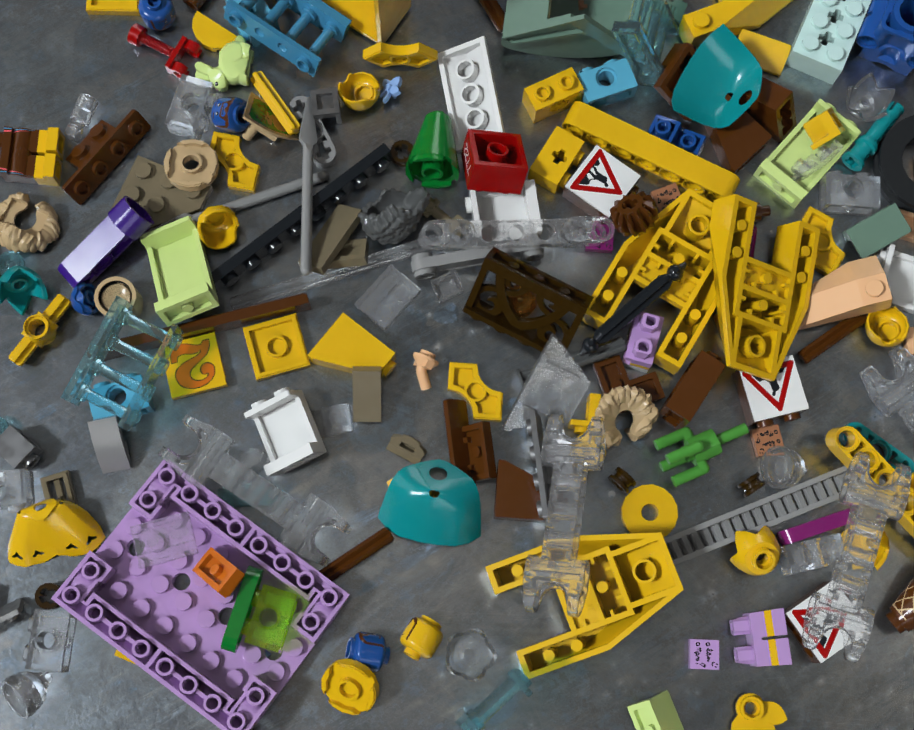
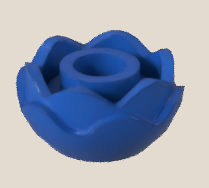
(83, 299)

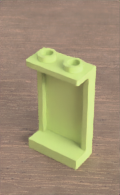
(775, 169)
(180, 271)

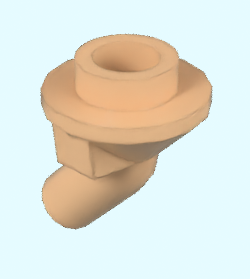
(424, 361)

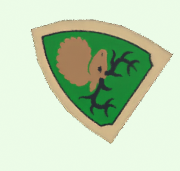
(263, 121)

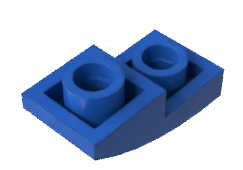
(672, 132)

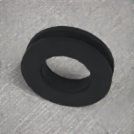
(888, 165)

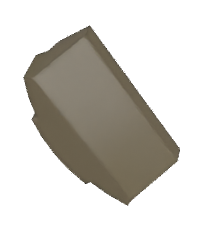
(407, 448)

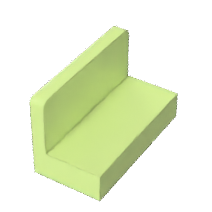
(655, 713)

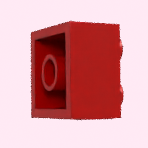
(494, 161)

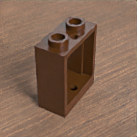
(691, 389)

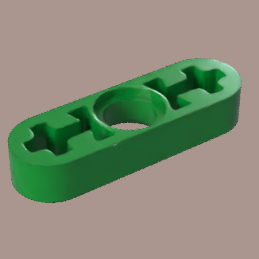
(241, 609)

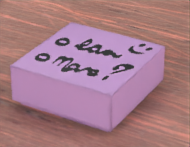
(703, 654)

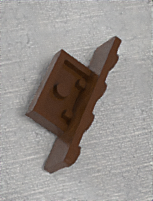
(101, 153)
(469, 444)

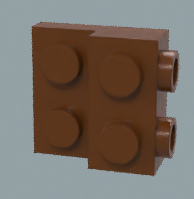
(674, 66)

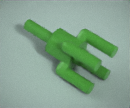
(695, 450)

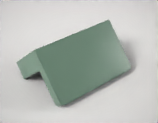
(877, 230)

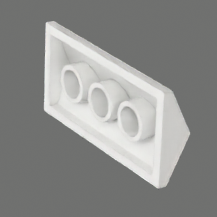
(470, 89)

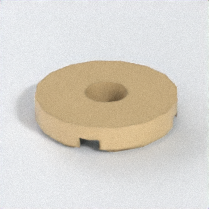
(196, 178)

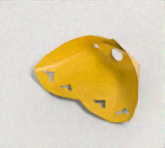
(51, 532)

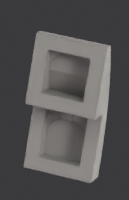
(109, 444)

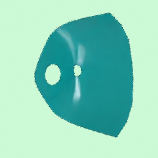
(716, 69)
(443, 520)

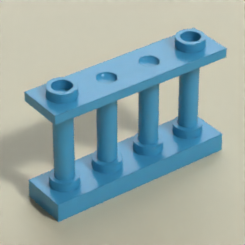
(310, 11)

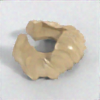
(33, 239)
(629, 399)

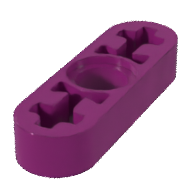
(813, 527)

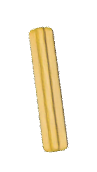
(275, 102)

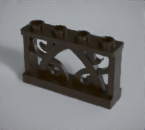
(504, 316)

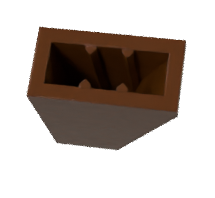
(772, 109)
(738, 142)
(515, 494)

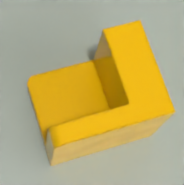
(823, 128)

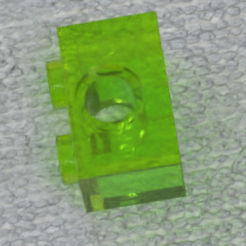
(274, 636)

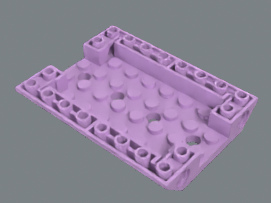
(180, 631)

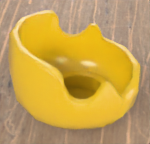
(359, 91)
(217, 227)
(887, 327)

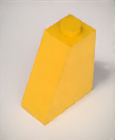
(351, 345)

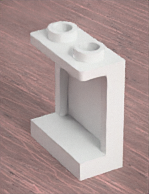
(502, 206)
(900, 276)
(286, 431)

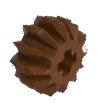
(634, 213)

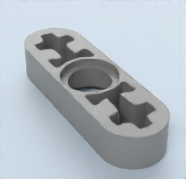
(327, 145)

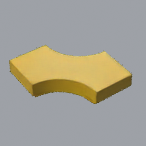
(389, 55)
(241, 172)
(828, 253)
(484, 402)

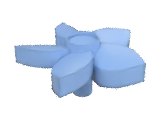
(390, 88)

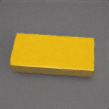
(767, 51)

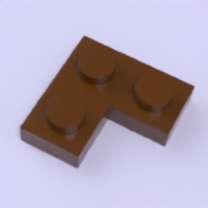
(612, 374)

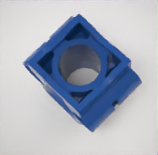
(889, 34)

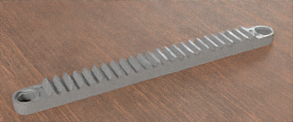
(755, 515)

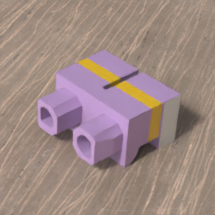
(642, 341)
(758, 651)

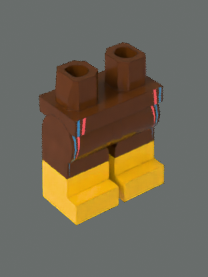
(32, 155)

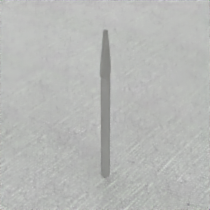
(308, 139)
(259, 197)

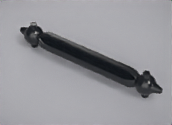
(632, 309)

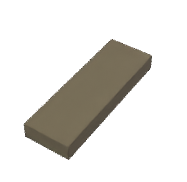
(333, 237)

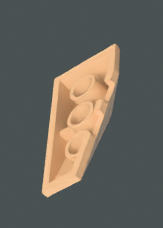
(848, 292)

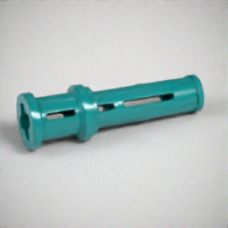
(867, 144)

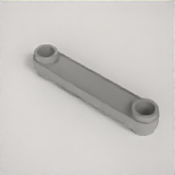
(426, 265)

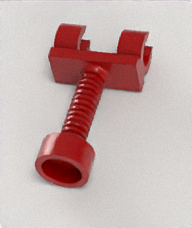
(139, 36)

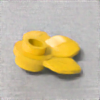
(764, 717)

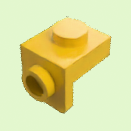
(581, 426)

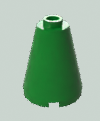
(434, 153)

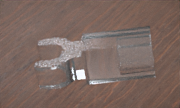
(81, 117)

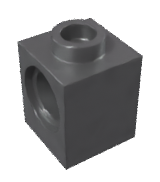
(18, 449)

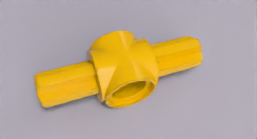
(49, 319)

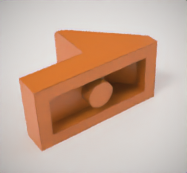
(218, 572)

